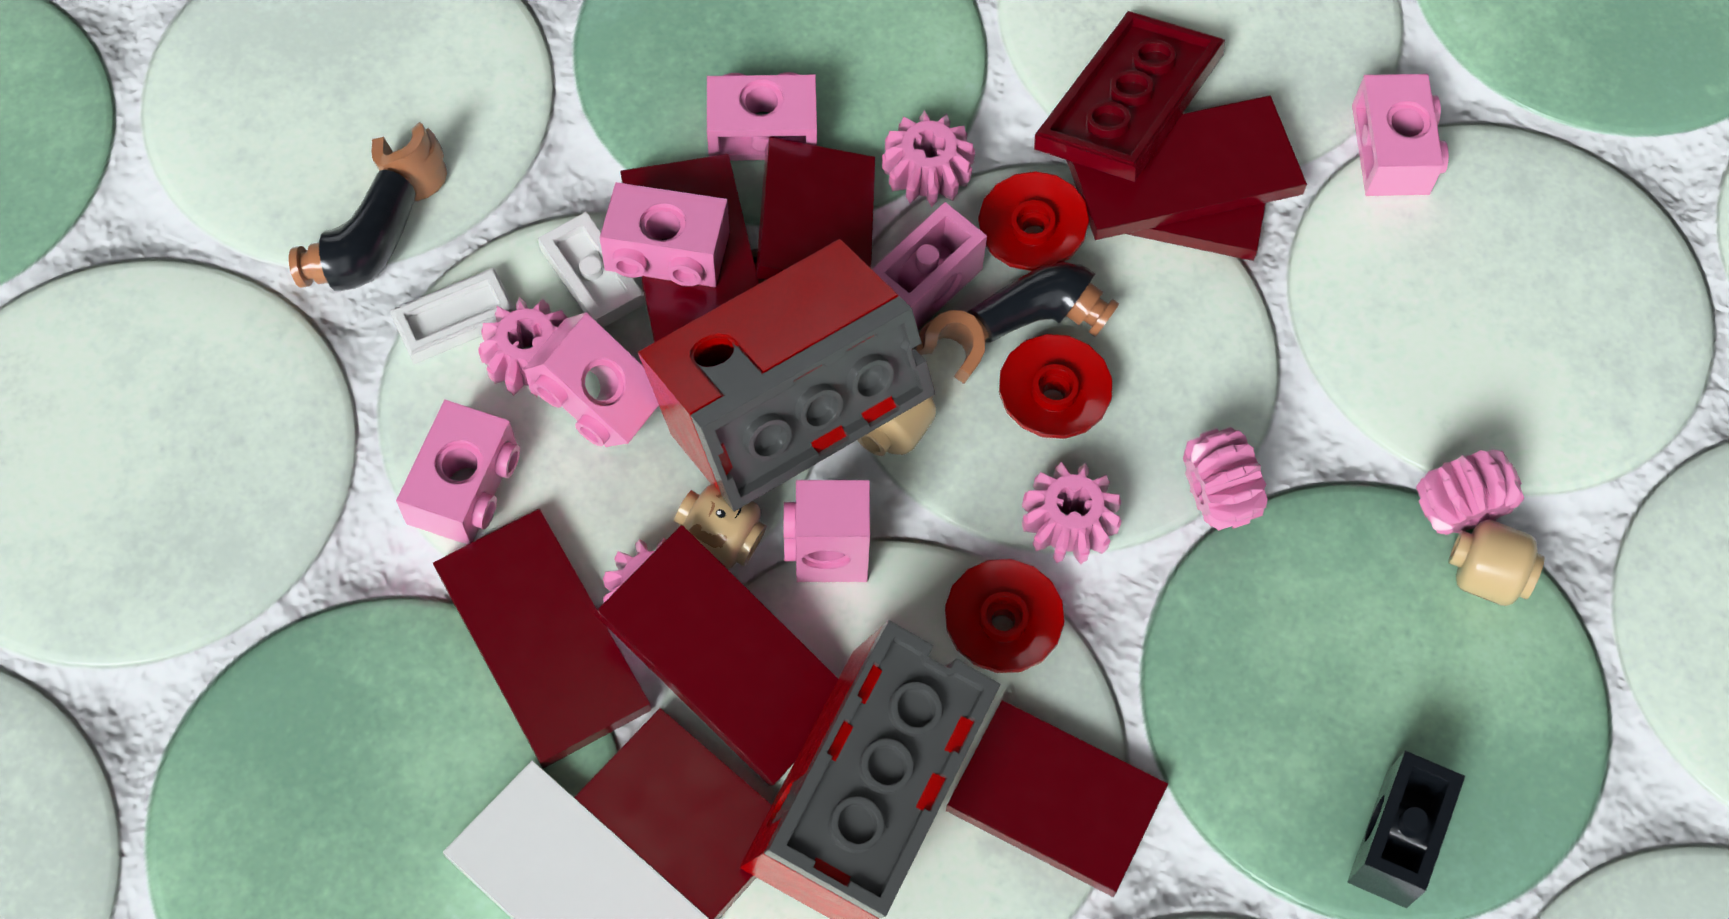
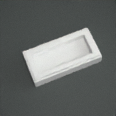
(450, 315)

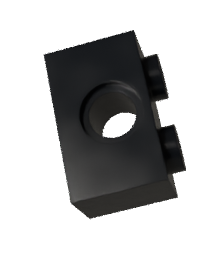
(1406, 829)

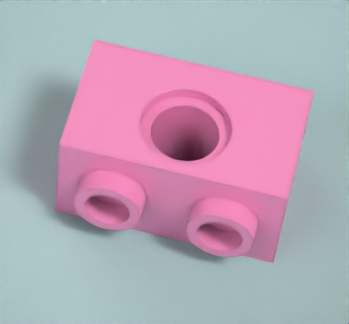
(737, 97)
(1384, 111)
(644, 215)
(934, 262)
(560, 376)
(457, 441)
(829, 530)

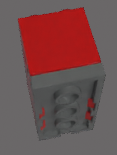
(788, 373)
(870, 777)

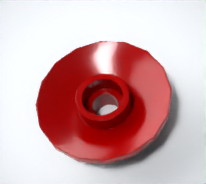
(1033, 201)
(1058, 365)
(1011, 591)

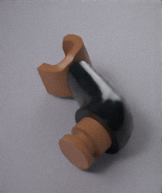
(365, 243)
(1040, 295)

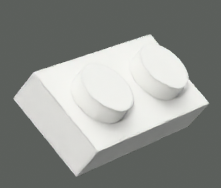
(578, 260)

